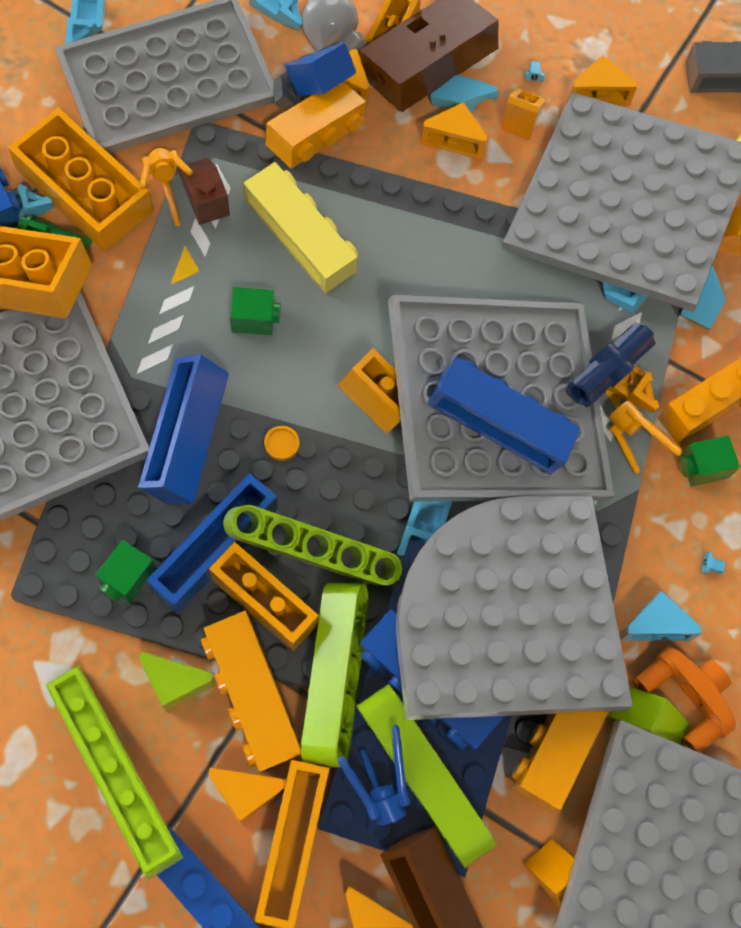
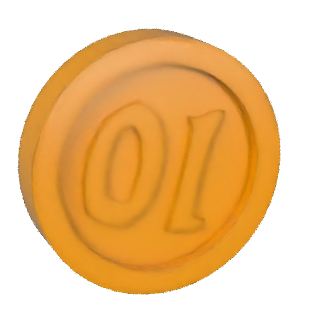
(281, 443)

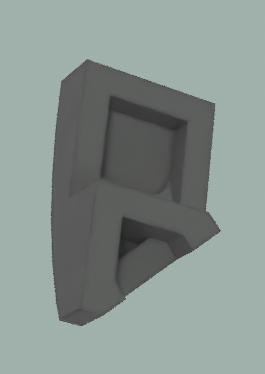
(284, 93)

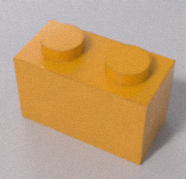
(374, 389)

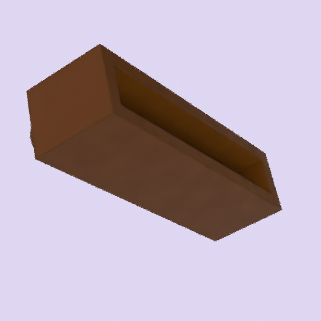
(428, 882)

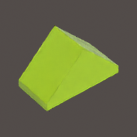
(174, 681)
(653, 715)

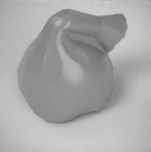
(331, 23)

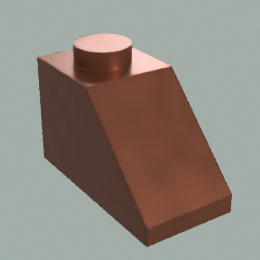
(205, 191)

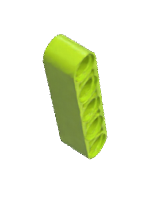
(330, 544)
(335, 674)
(428, 778)

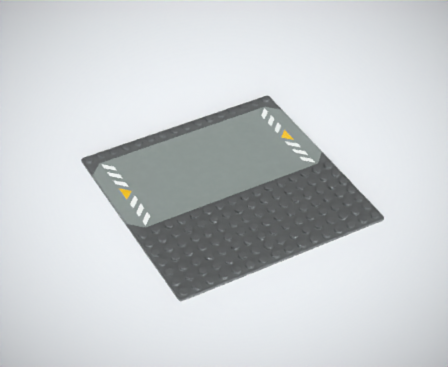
(347, 468)

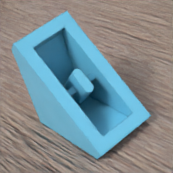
(661, 622)

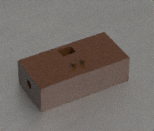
(429, 50)

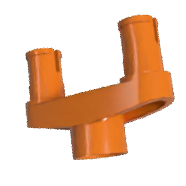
(701, 686)

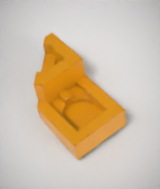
(637, 389)

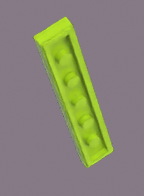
(114, 773)

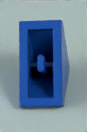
(321, 70)

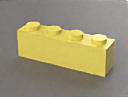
(301, 227)

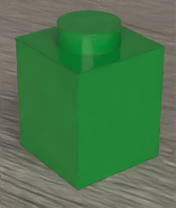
(254, 311)
(709, 461)
(124, 573)

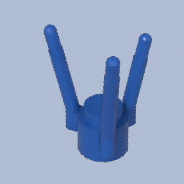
(386, 803)

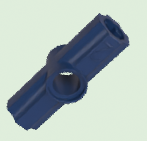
(611, 364)

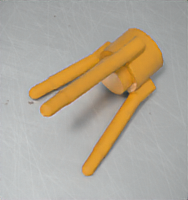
(163, 168)
(630, 420)

